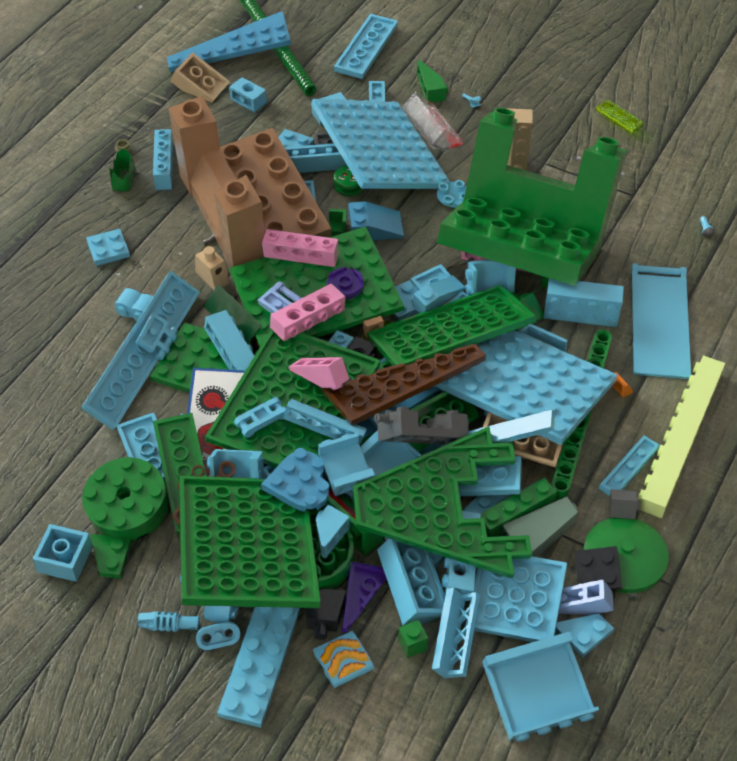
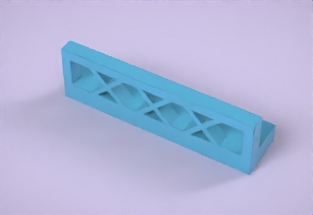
(320, 421)
(450, 633)

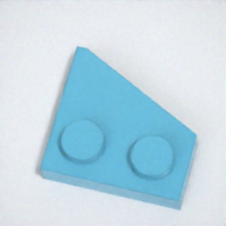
(586, 632)

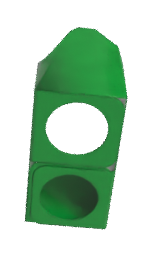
(122, 162)

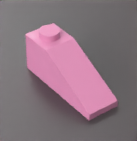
(322, 371)

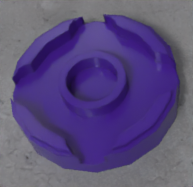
(347, 281)

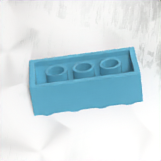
(412, 582)

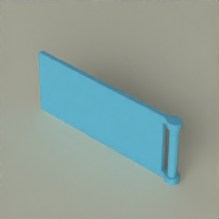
(660, 322)

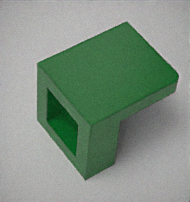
(338, 221)

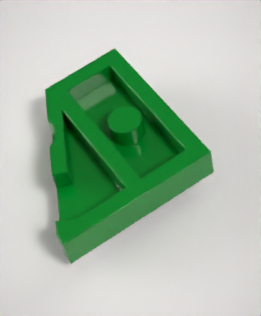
(110, 554)

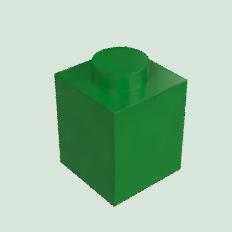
(412, 639)

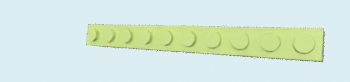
(681, 437)

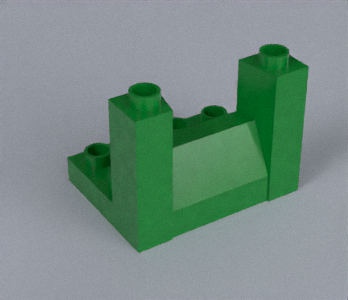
(532, 217)

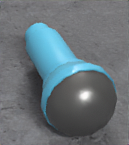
(708, 230)

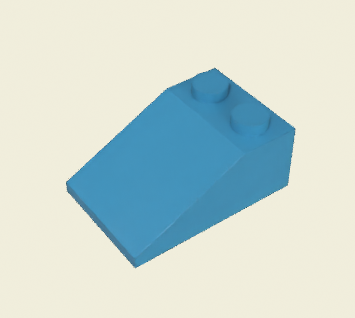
(380, 221)

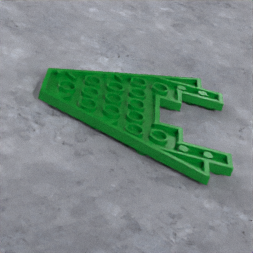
(423, 508)

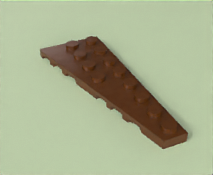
(389, 386)

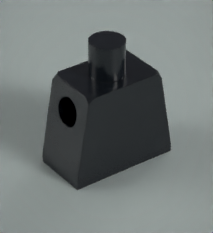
(329, 613)

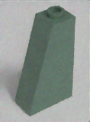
(544, 524)

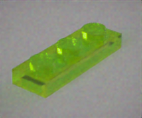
(619, 116)

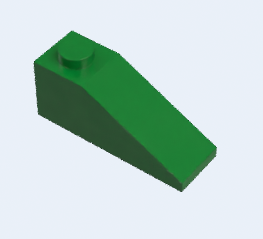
(431, 83)

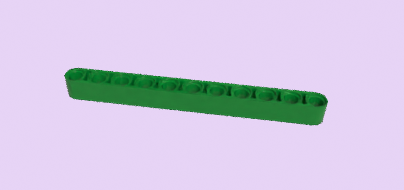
(573, 444)

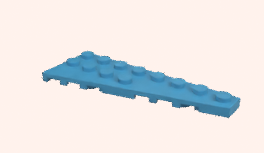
(249, 39)

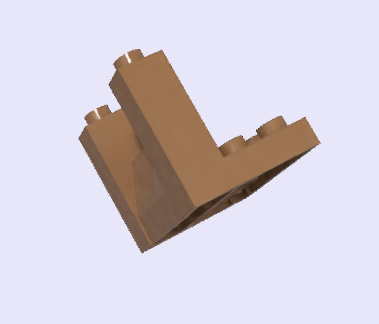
(241, 184)

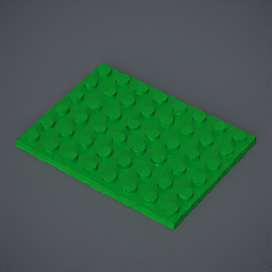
(355, 251)
(269, 378)
(243, 546)

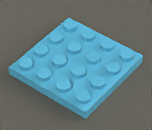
(521, 605)

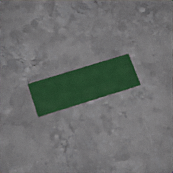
(244, 321)

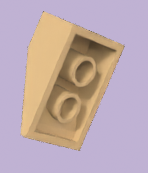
(199, 78)

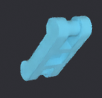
(260, 416)

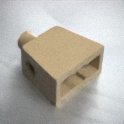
(211, 268)

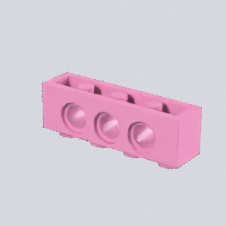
(300, 247)
(307, 312)

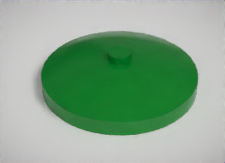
(640, 551)

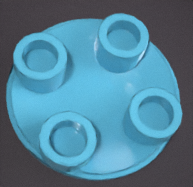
(451, 194)

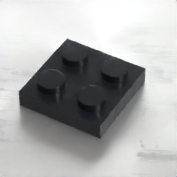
(599, 565)

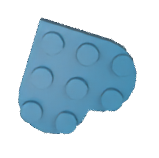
(299, 481)

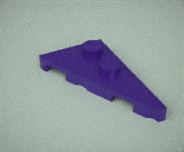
(362, 586)

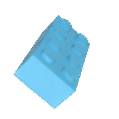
(584, 303)

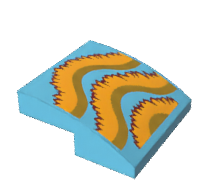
(343, 659)

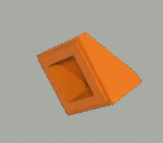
(622, 387)

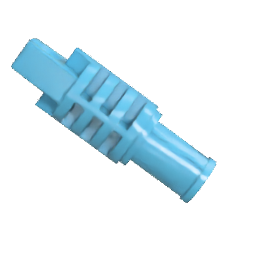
(167, 621)

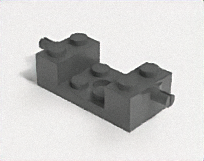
(404, 428)

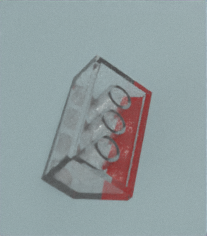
(431, 123)

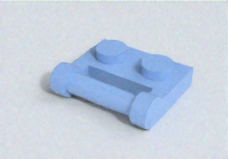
(274, 301)

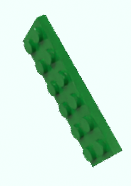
(178, 453)

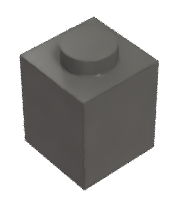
(623, 504)

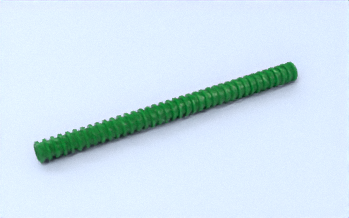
(284, 53)

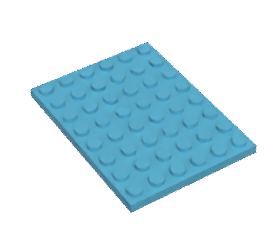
(379, 144)
(532, 378)

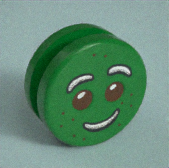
(345, 182)

